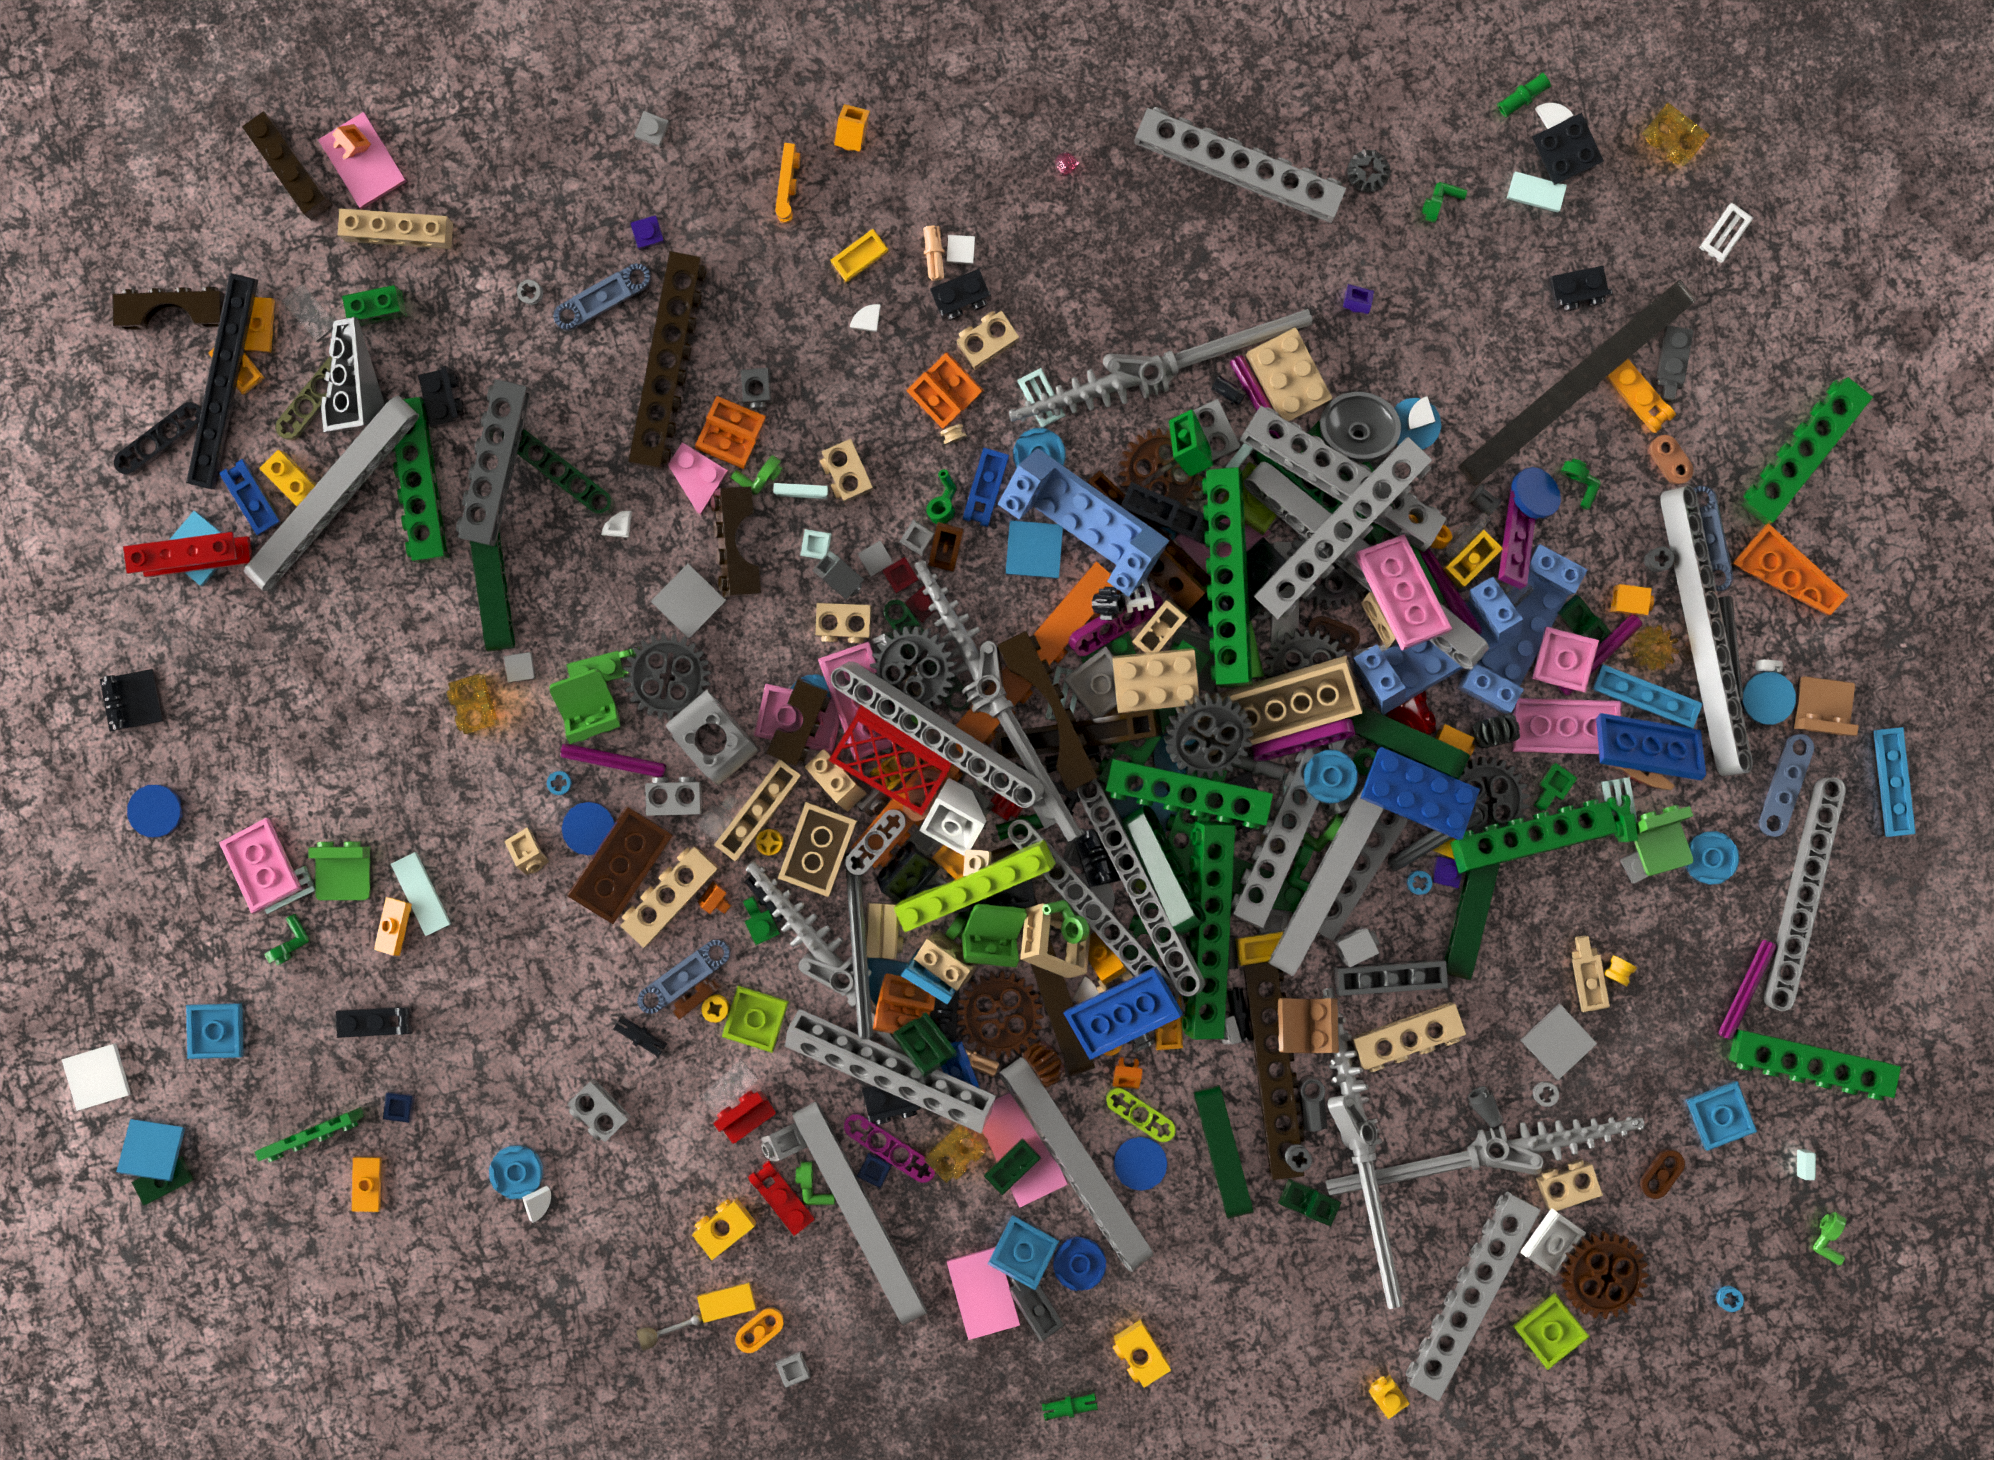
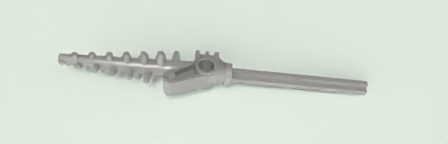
(1129, 369)
(986, 668)
(822, 962)
(1361, 1137)
(1518, 1156)

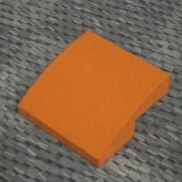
(945, 390)
(730, 432)
(900, 1003)

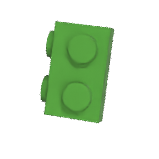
(585, 705)
(1663, 841)
(341, 871)
(993, 935)

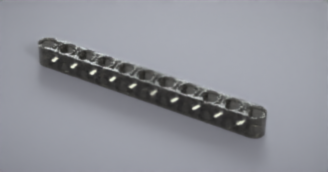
(1577, 383)

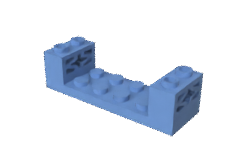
(1087, 515)
(1500, 673)
(1402, 674)

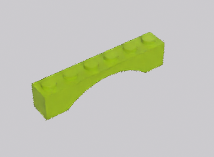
(975, 886)

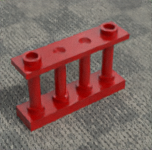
(187, 554)

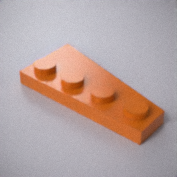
(1785, 568)

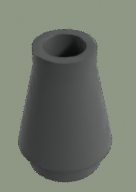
(1485, 1105)

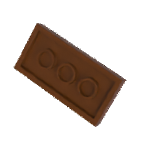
(619, 865)

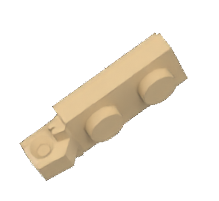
(1589, 976)

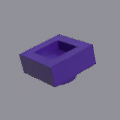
(647, 232)
(1358, 299)
(1446, 872)

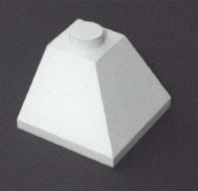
(955, 818)

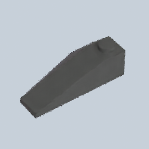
(352, 388)

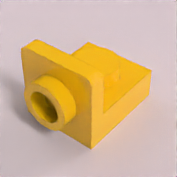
(1388, 1396)

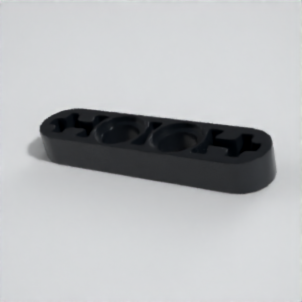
(156, 434)

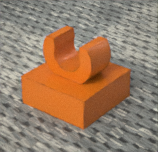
(351, 140)
(713, 898)
(1127, 1076)

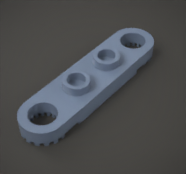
(602, 297)
(1715, 537)
(1786, 785)
(683, 976)

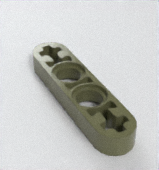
(308, 393)

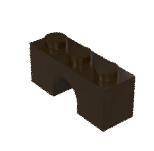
(791, 745)

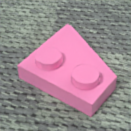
(696, 475)

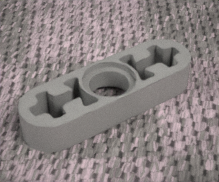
(867, 861)

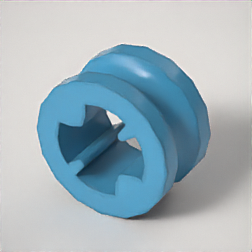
(564, 789)
(1421, 874)
(1738, 1303)

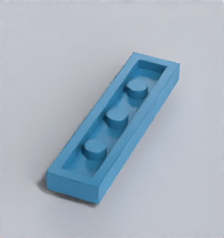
(1646, 696)
(1894, 782)

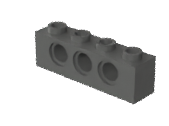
(1390, 977)

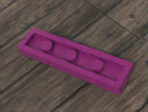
(1516, 546)

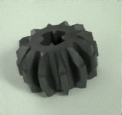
(1496, 731)

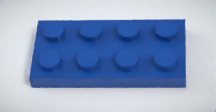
(1650, 746)
(1420, 793)
(1123, 1013)

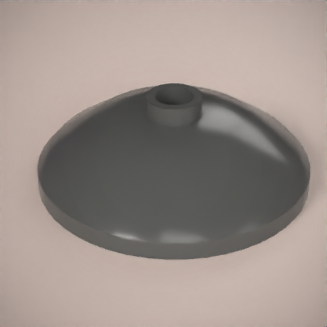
(1361, 416)

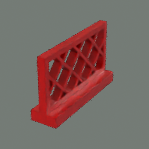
(904, 741)

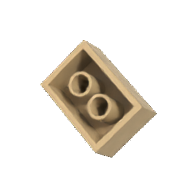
(1288, 376)
(1155, 680)
(817, 849)

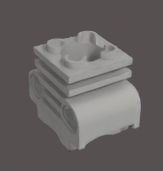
(685, 731)

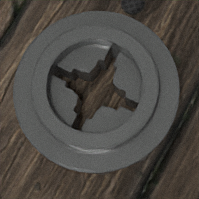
(1357, 175)

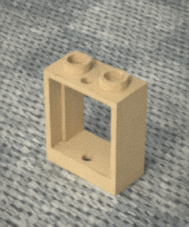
(1036, 945)

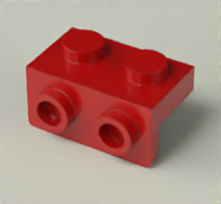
(1415, 714)
(745, 1117)

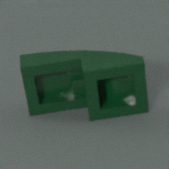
(1582, 620)
(1309, 1202)

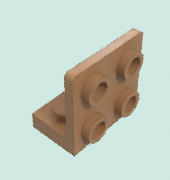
(1825, 706)
(1308, 1025)

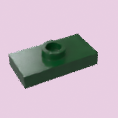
(1012, 1166)
(152, 1189)

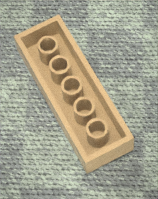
(1297, 700)

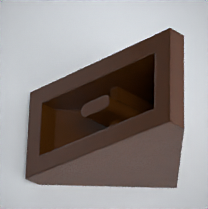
(946, 546)

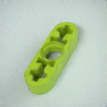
(1153, 1131)

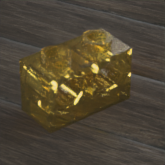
(1679, 128)
(479, 701)
(952, 1146)

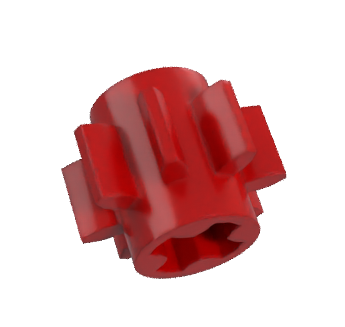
(1004, 807)

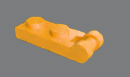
(787, 185)
(1640, 395)

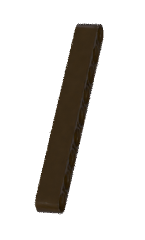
(1056, 1000)

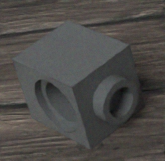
(753, 376)

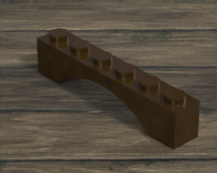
(1024, 661)
(1096, 732)

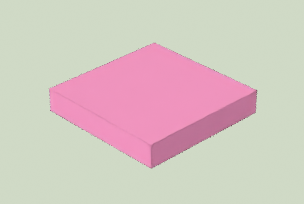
(1565, 659)

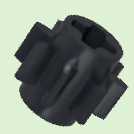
(1108, 603)

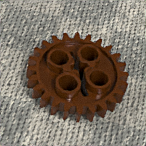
(1148, 451)
(1005, 1038)
(1581, 1270)

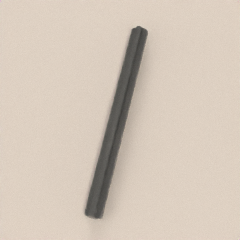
(859, 952)

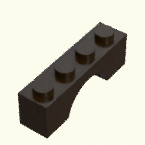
(286, 166)
(137, 310)
(737, 575)

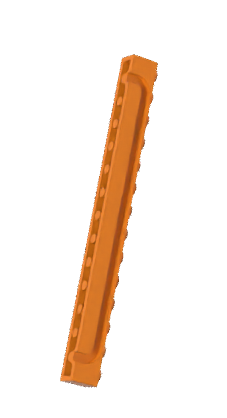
(1053, 638)

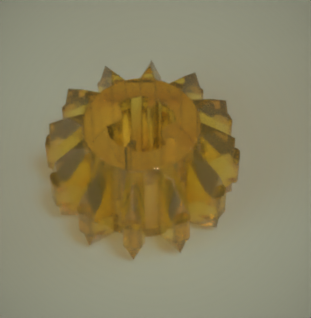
(1658, 658)

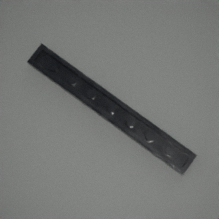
(222, 381)

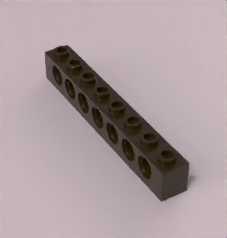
(677, 267)
(1274, 1137)

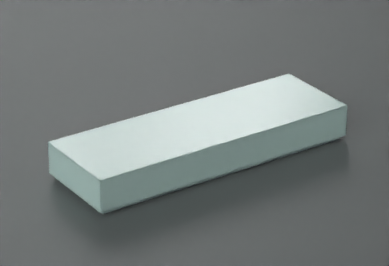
(421, 894)

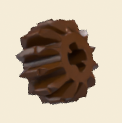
(1044, 1063)

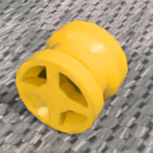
(766, 844)
(1620, 971)
(719, 1005)

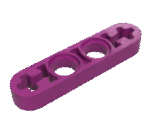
(1116, 629)
(1303, 740)
(886, 1152)

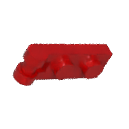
(782, 1198)

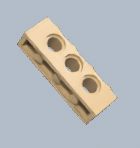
(395, 228)
(758, 810)
(644, 931)
(1450, 1032)

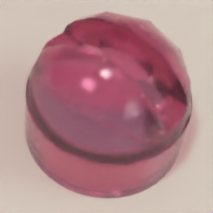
(1066, 163)

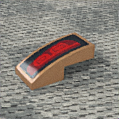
(1648, 779)

